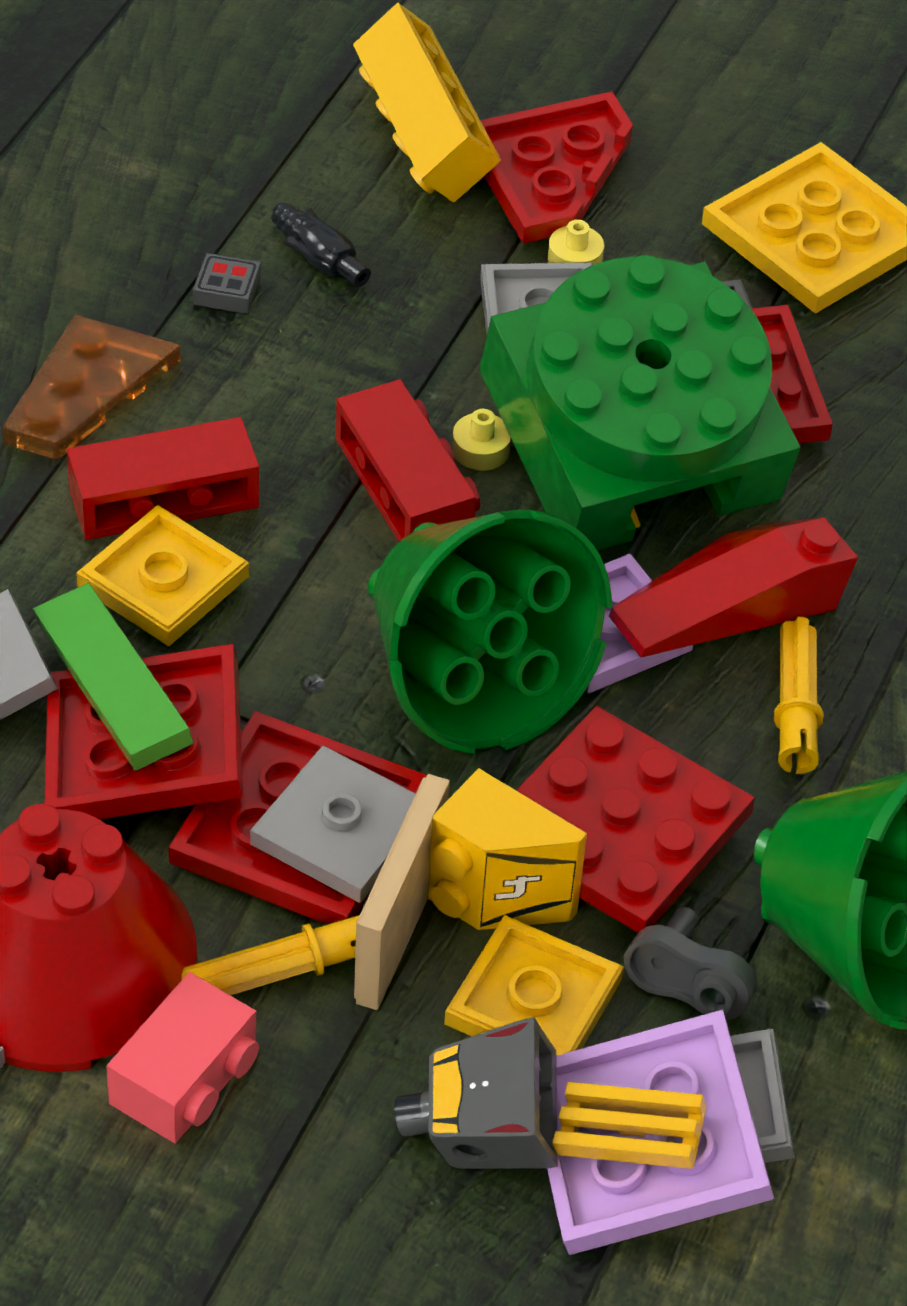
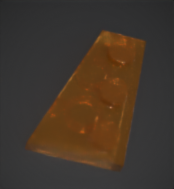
(81, 381)

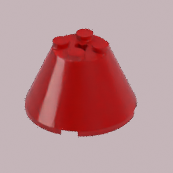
(83, 940)

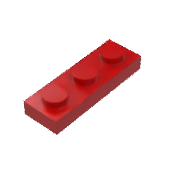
(793, 377)

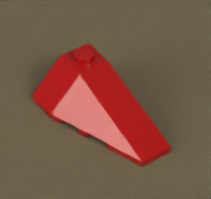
(739, 586)

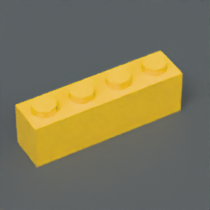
(425, 104)

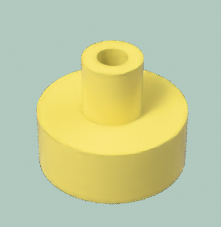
(576, 244)
(481, 441)

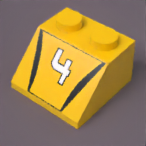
(503, 857)

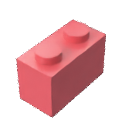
(183, 1058)

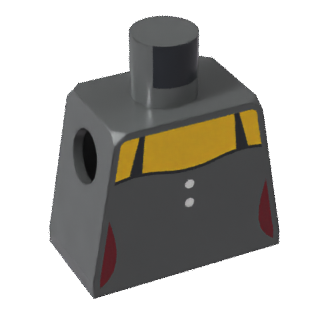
(489, 1100)

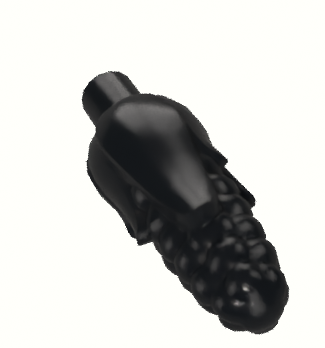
(320, 244)

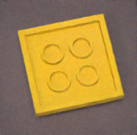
(813, 226)

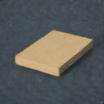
(397, 897)

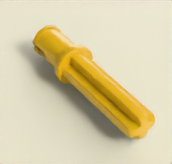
(798, 712)
(280, 958)

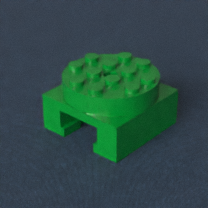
(637, 391)

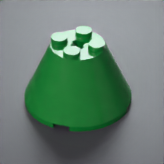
(491, 625)
(840, 889)

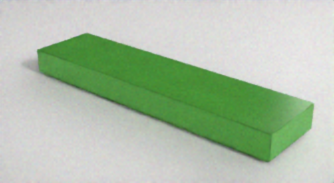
(113, 677)

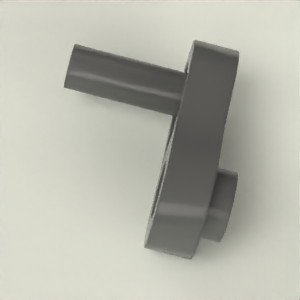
(673, 966)

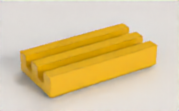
(632, 1114)

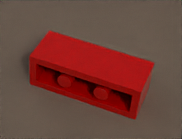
(402, 459)
(184, 470)

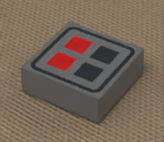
(227, 283)

